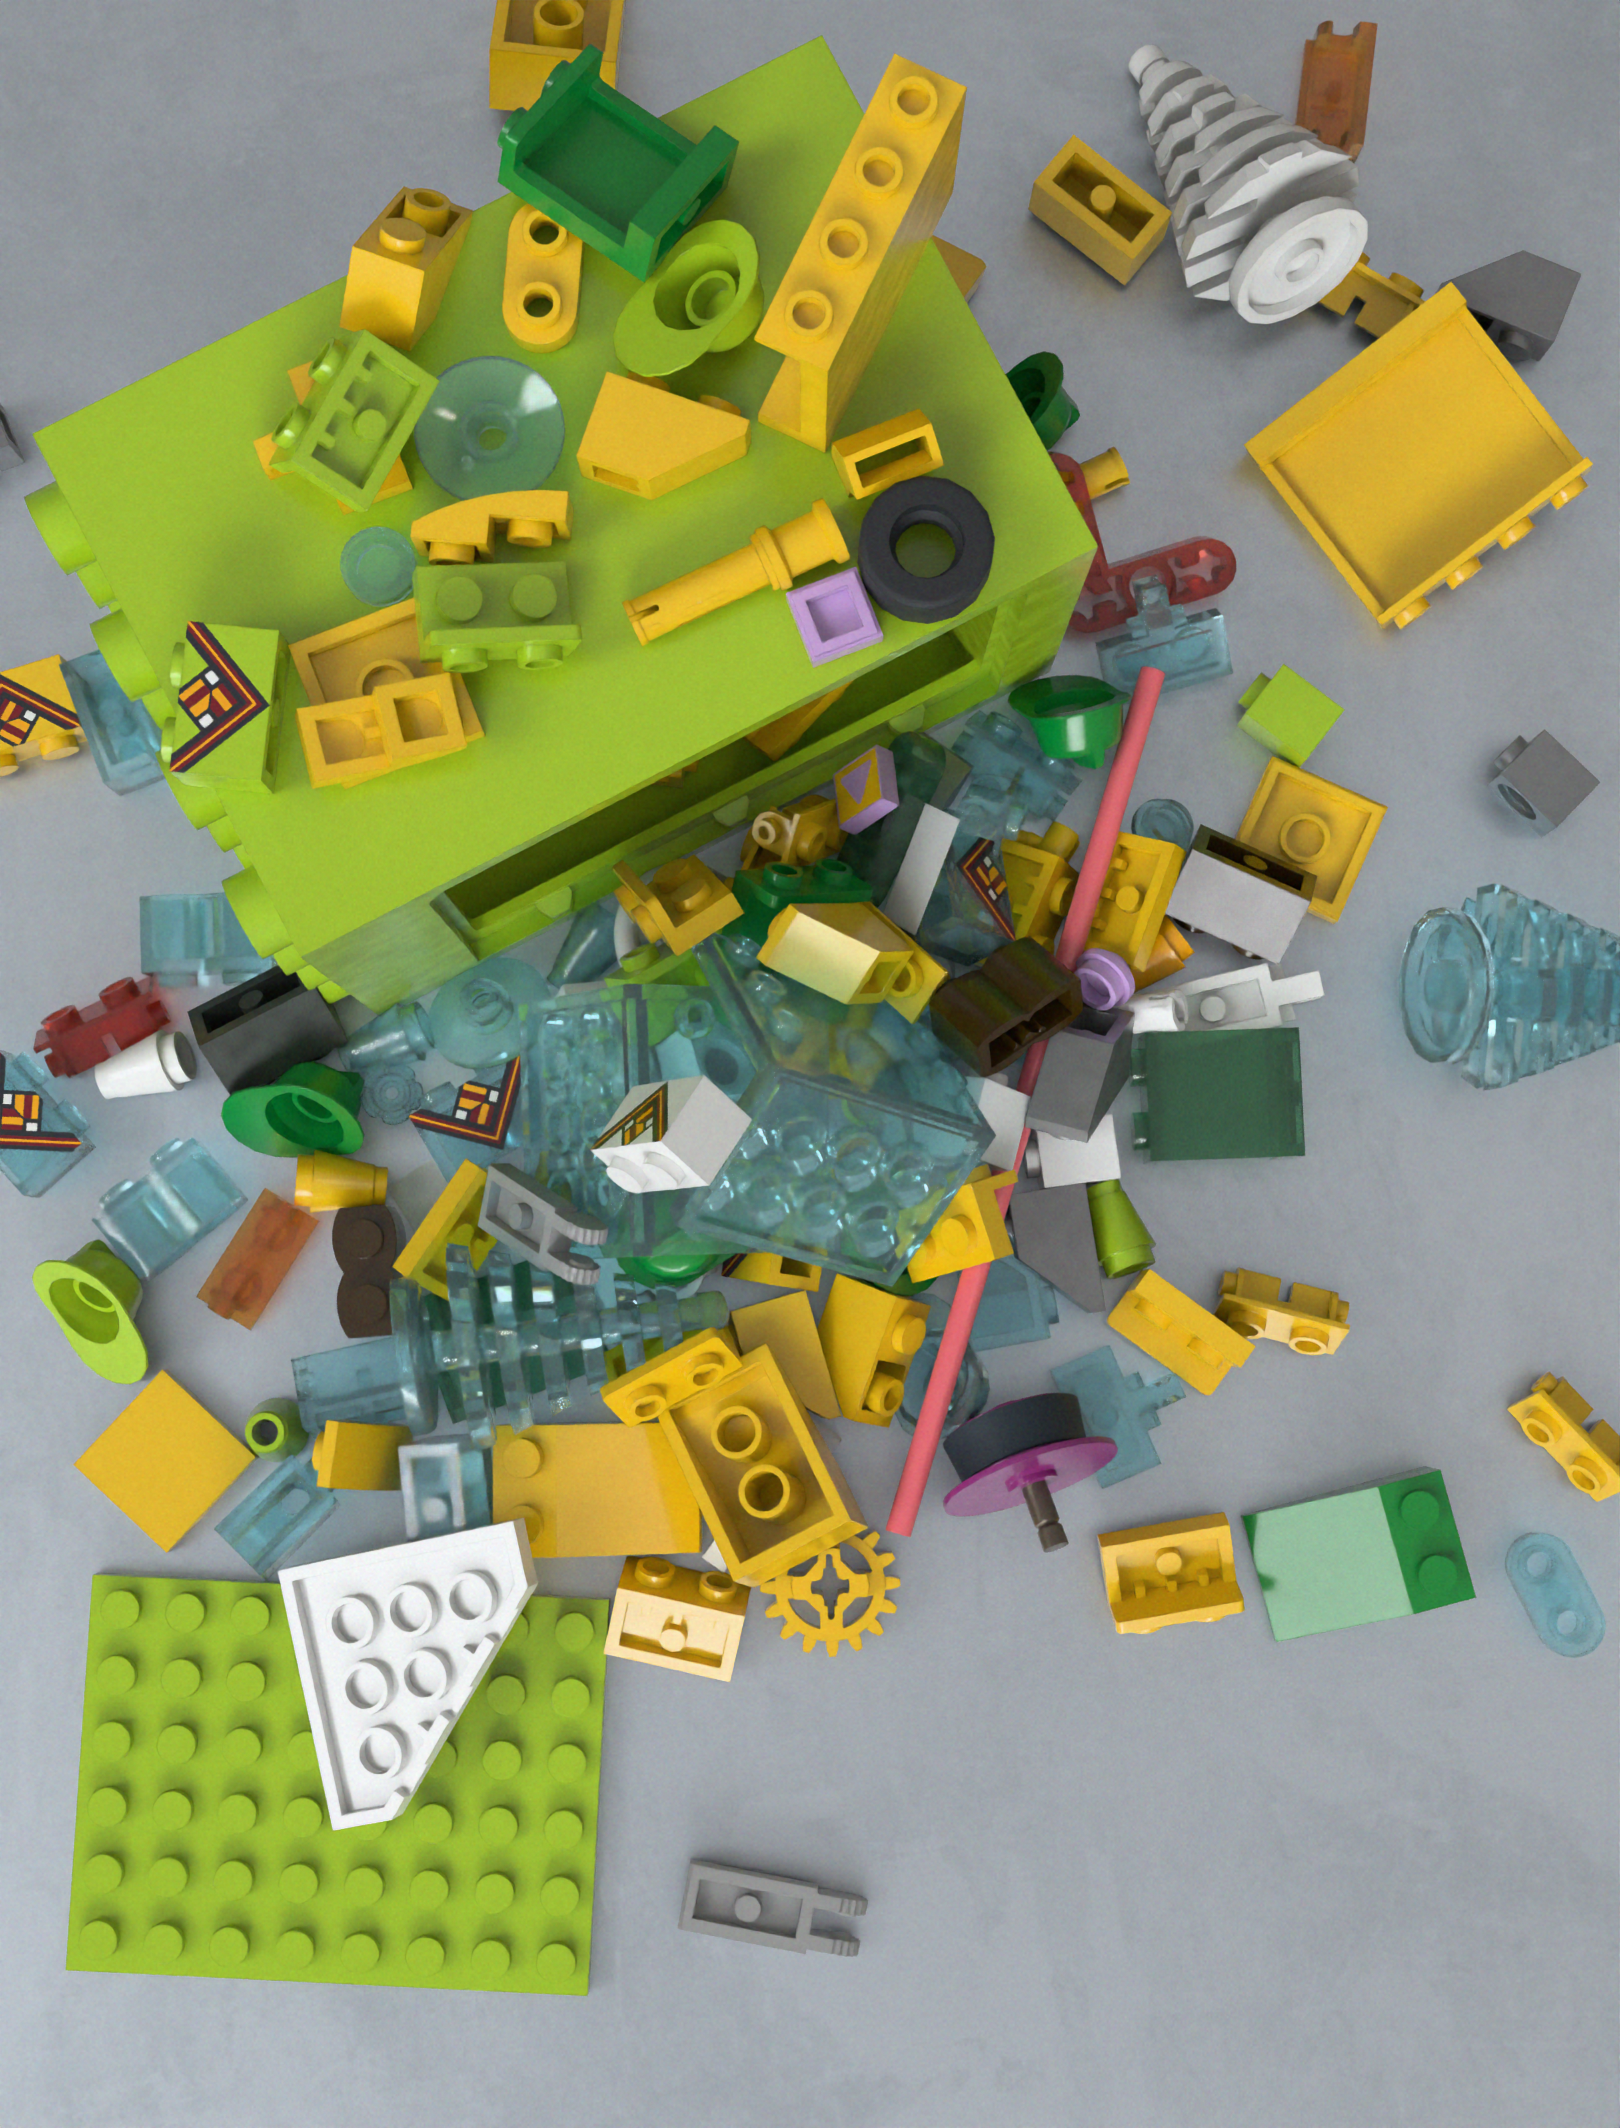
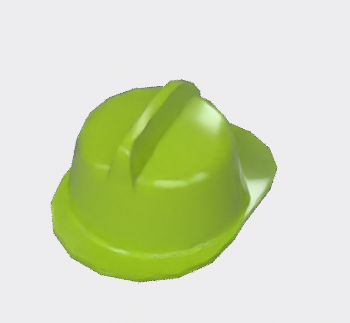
(694, 303)
(95, 1306)

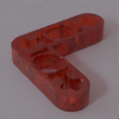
(1185, 554)

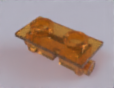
(257, 1259)

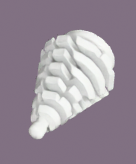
(1251, 196)

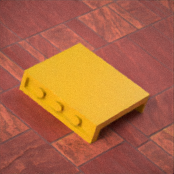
(861, 250)
(1419, 459)

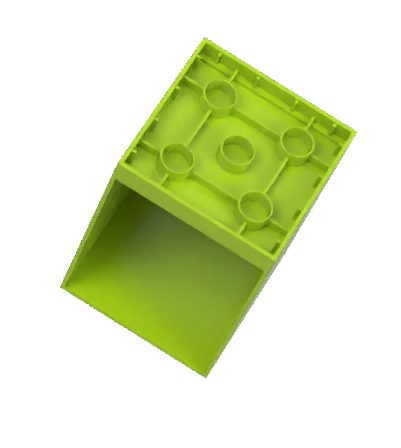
(520, 830)

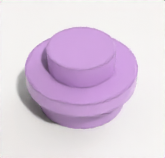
(1104, 979)

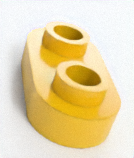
(545, 272)

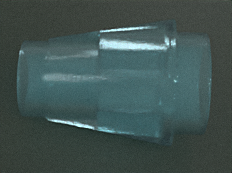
(586, 949)
(390, 1039)

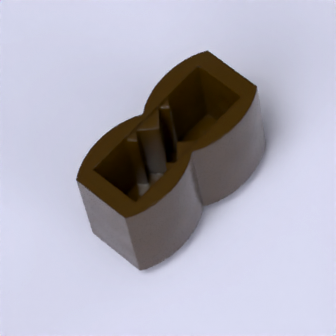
(1005, 1006)
(366, 1247)

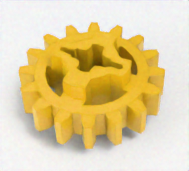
(861, 1584)

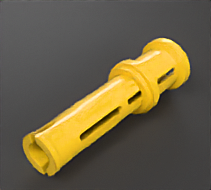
(769, 560)

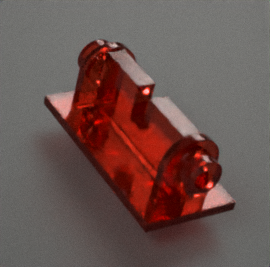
(77, 1034)

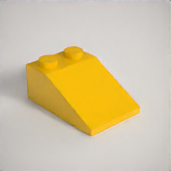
(539, 34)
(761, 1471)
(595, 1490)

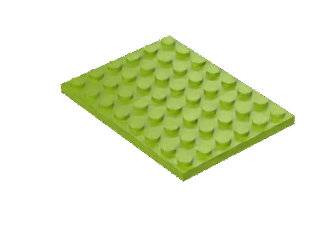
(215, 1836)

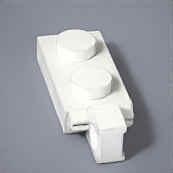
(1246, 998)

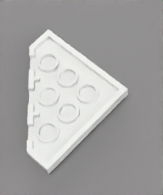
(396, 1651)

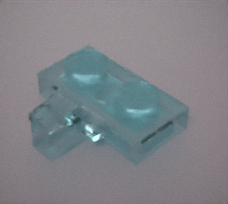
(1164, 638)
(1118, 1409)

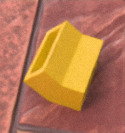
(879, 439)

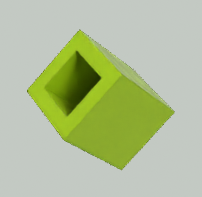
(1287, 715)

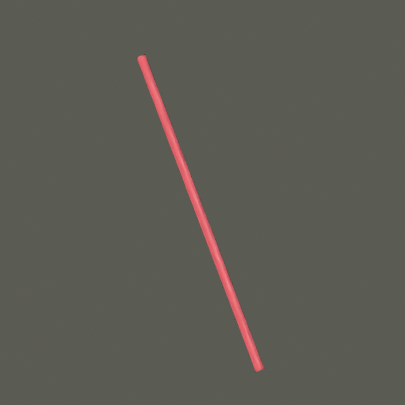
(1069, 950)

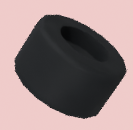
(935, 503)

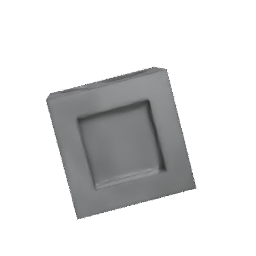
(1541, 781)

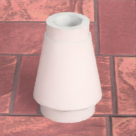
(148, 1067)

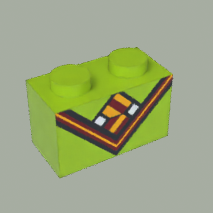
(227, 707)

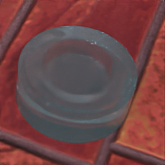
(378, 566)

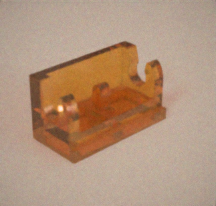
(1337, 86)

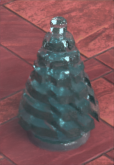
(1508, 987)
(472, 1345)

